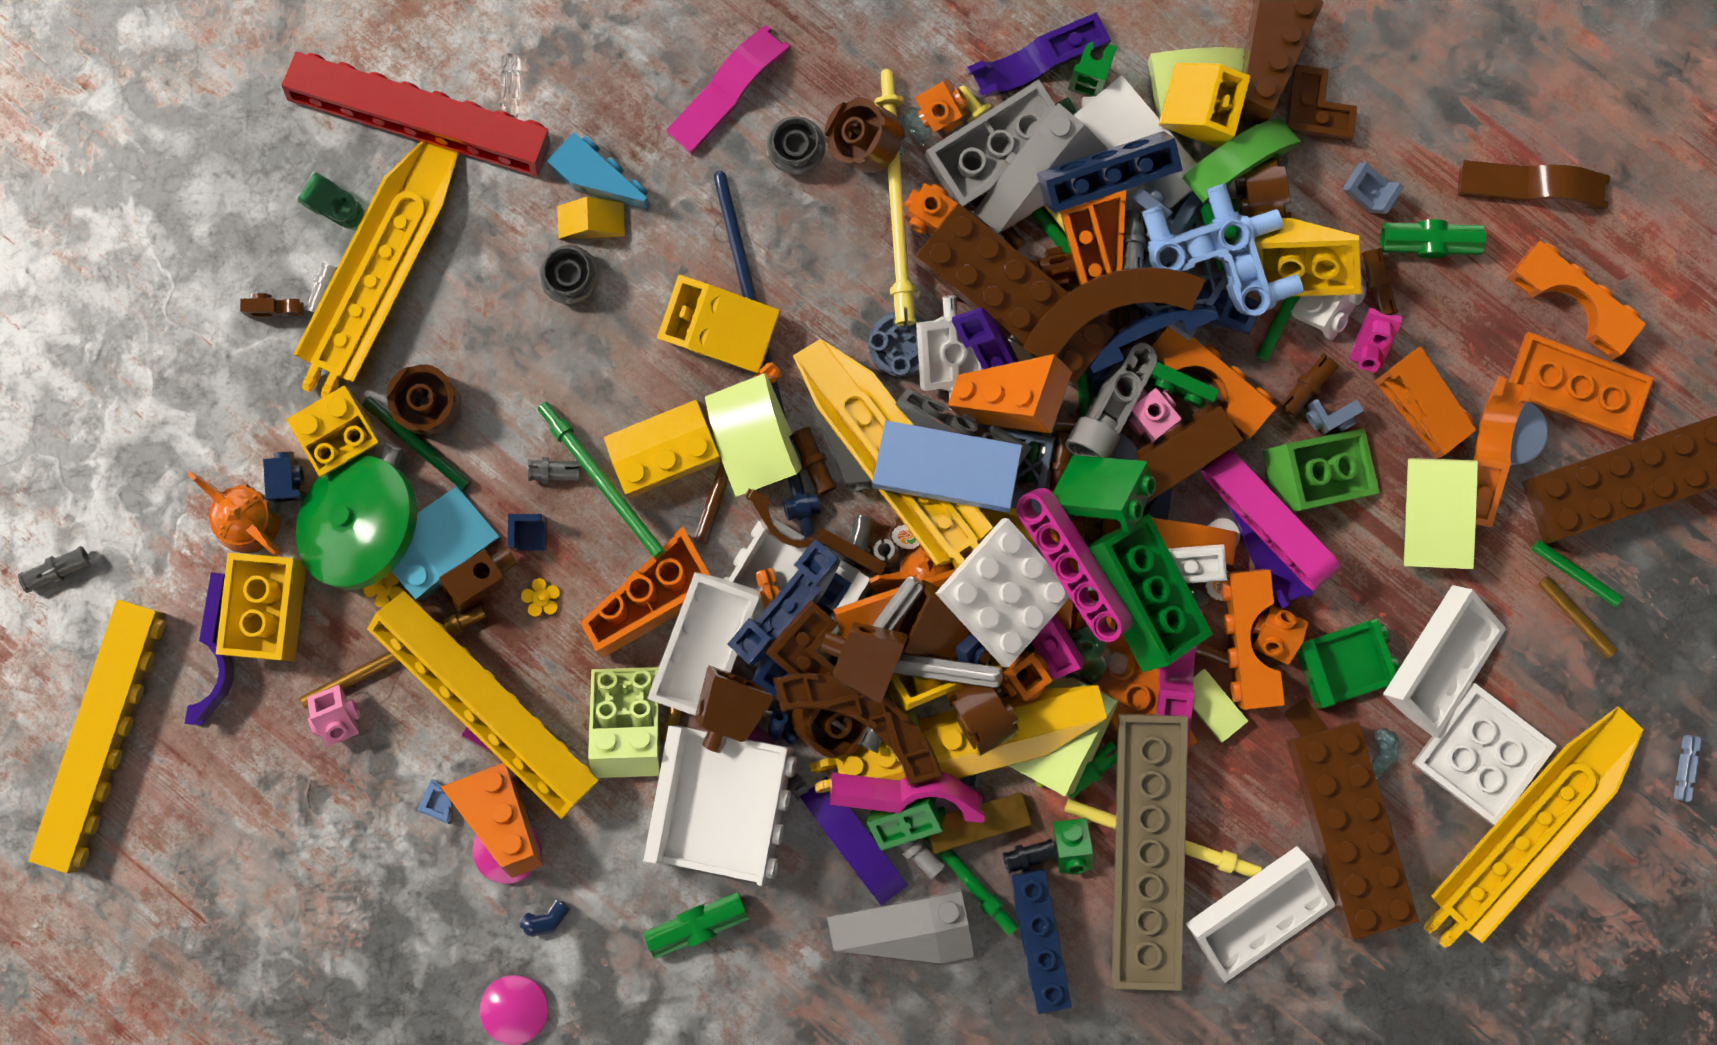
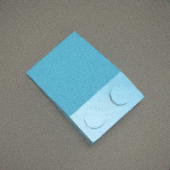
(443, 538)

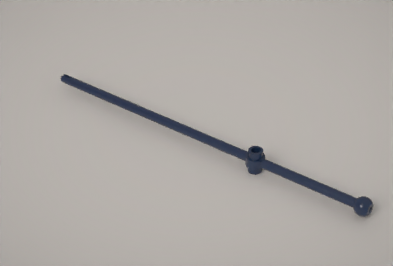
(801, 505)

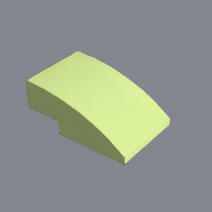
(1162, 65)
(752, 434)
(1440, 513)
(1065, 766)

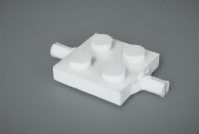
(942, 351)

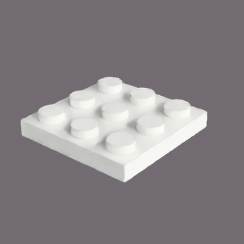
(1004, 592)
(1485, 755)

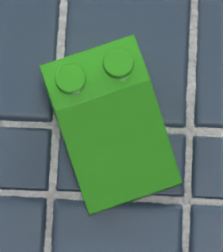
(1321, 470)

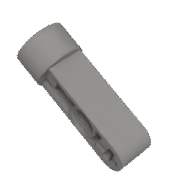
(1097, 433)

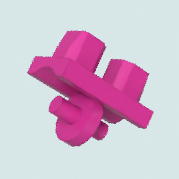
(1375, 340)

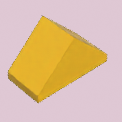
(591, 219)

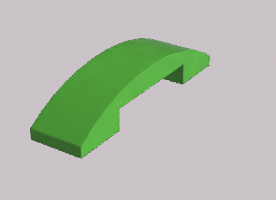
(1241, 155)

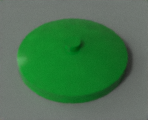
(356, 523)

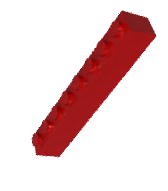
(416, 113)

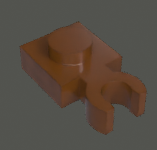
(264, 306)

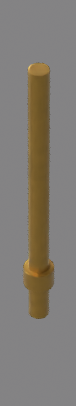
(454, 626)

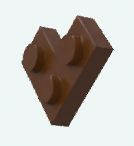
(1311, 113)
(798, 642)

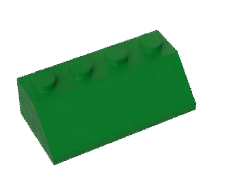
(1154, 591)

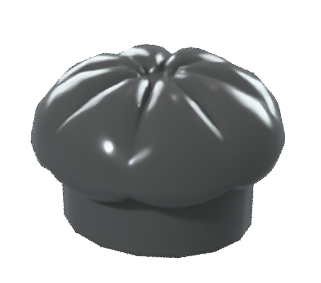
(795, 145)
(568, 274)

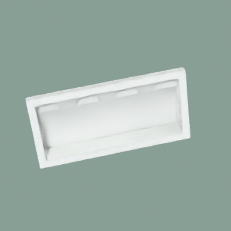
(700, 638)
(1445, 660)
(1261, 914)

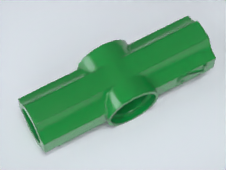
(1433, 238)
(696, 925)

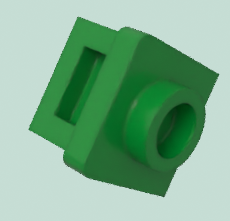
(1073, 846)

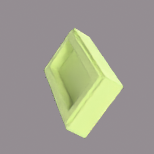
(1216, 707)

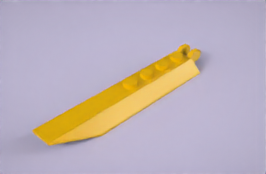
(375, 266)
(857, 410)
(1043, 727)
(1536, 829)

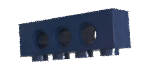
(1109, 171)
(1040, 941)

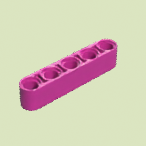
(1271, 519)
(1089, 573)

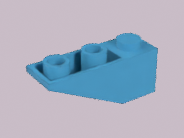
(591, 174)

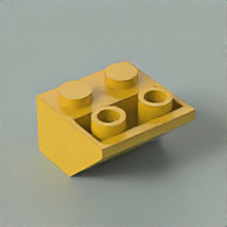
(1204, 102)
(333, 430)

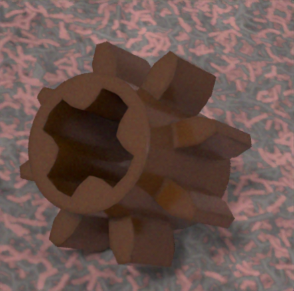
(1058, 266)

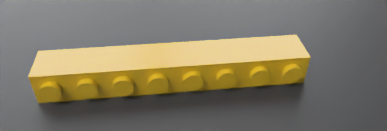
(482, 704)
(97, 737)

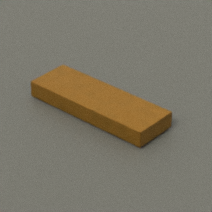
(1000, 817)

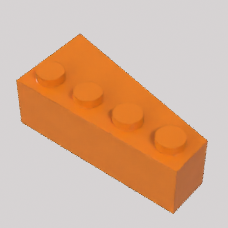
(646, 598)

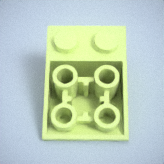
(624, 723)

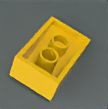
(1320, 256)

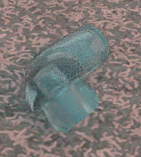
(1388, 751)

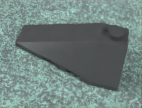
(934, 415)

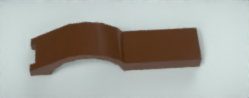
(1532, 183)
(760, 506)

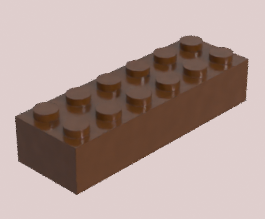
(1005, 283)
(1624, 481)
(1352, 830)

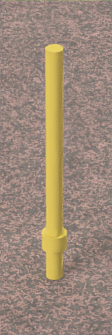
(1225, 861)

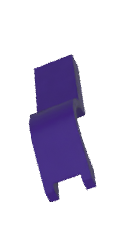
(1039, 56)
(1284, 582)
(200, 712)

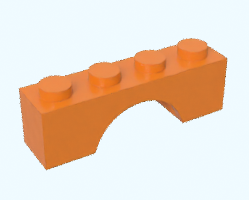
(1609, 322)
(1241, 402)
(1246, 598)

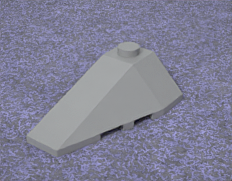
(982, 150)
(1017, 191)
(913, 929)

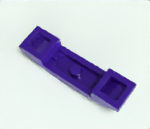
(985, 337)
(855, 845)

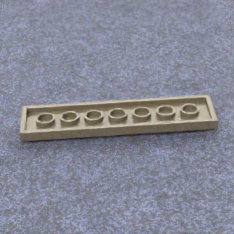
(1149, 852)

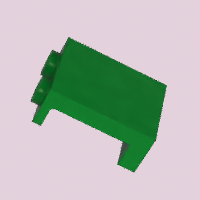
(1106, 489)
(1347, 663)

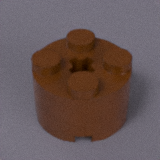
(864, 135)
(1264, 189)
(428, 382)
(983, 716)
(827, 731)

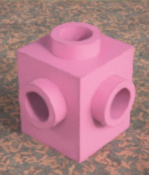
(1165, 416)
(333, 715)

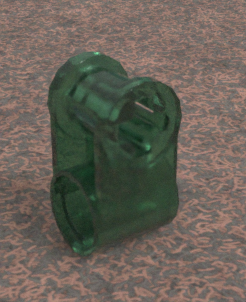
(328, 199)

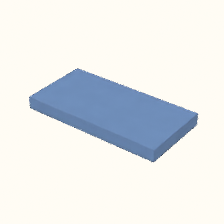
(947, 466)

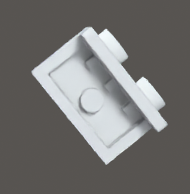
(1328, 311)

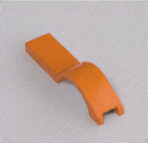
(1494, 444)

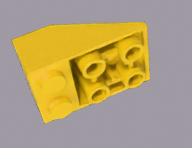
(718, 324)

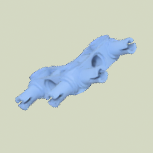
(1239, 259)

